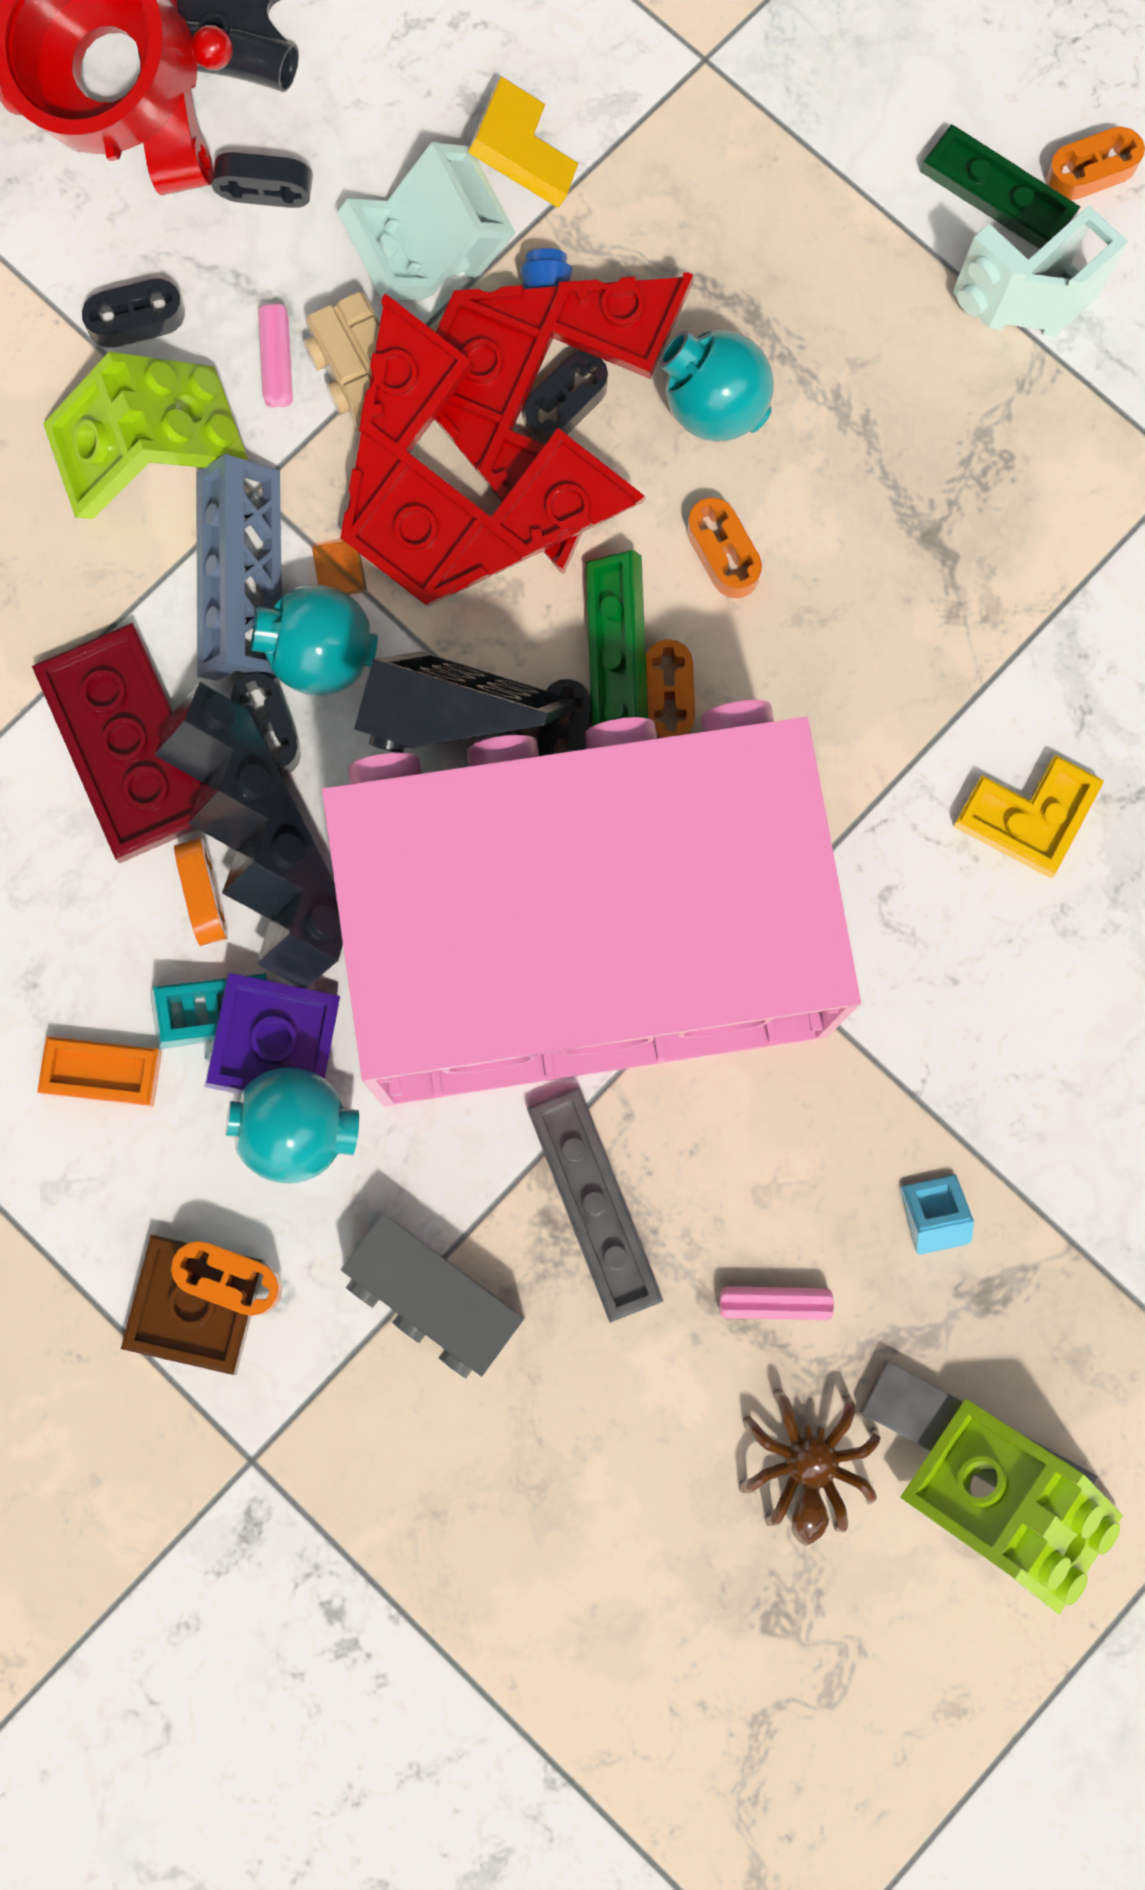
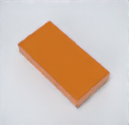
(99, 1071)

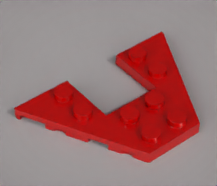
(507, 341)
(421, 525)

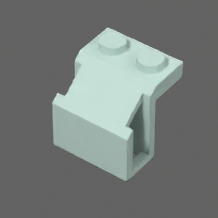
(431, 226)
(1011, 290)

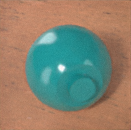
(717, 384)
(315, 639)
(291, 1125)

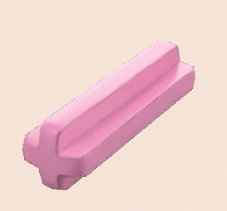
(275, 355)
(776, 1303)

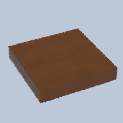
(180, 1325)

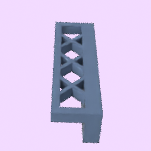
(223, 561)

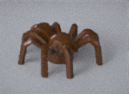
(812, 1465)

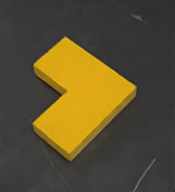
(509, 145)
(1034, 829)

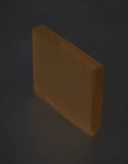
(339, 567)

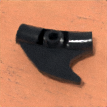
(258, 47)

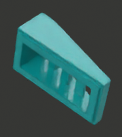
(186, 993)

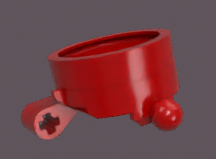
(42, 81)

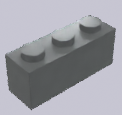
(430, 1297)

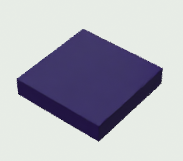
(269, 1028)

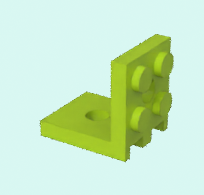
(134, 417)
(1039, 1521)

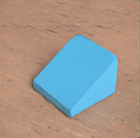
(937, 1214)

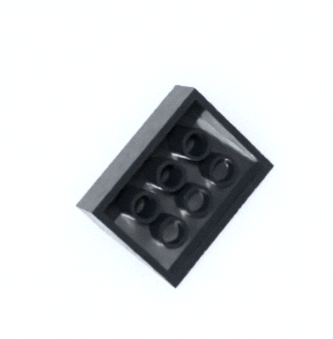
(436, 700)

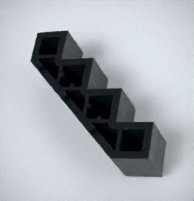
(252, 812)

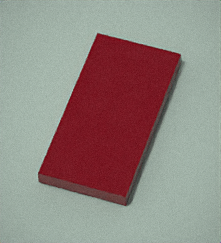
(112, 723)

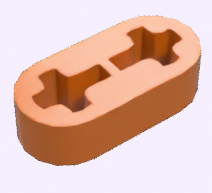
(1091, 156)
(734, 541)
(681, 692)
(201, 892)
(220, 1291)

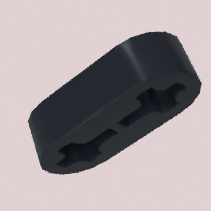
(262, 180)
(133, 313)
(558, 389)
(277, 720)
(578, 724)

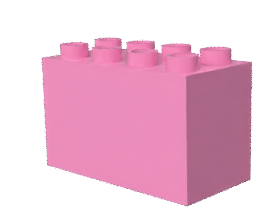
(588, 904)

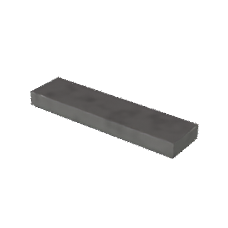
(594, 1205)
(922, 1412)

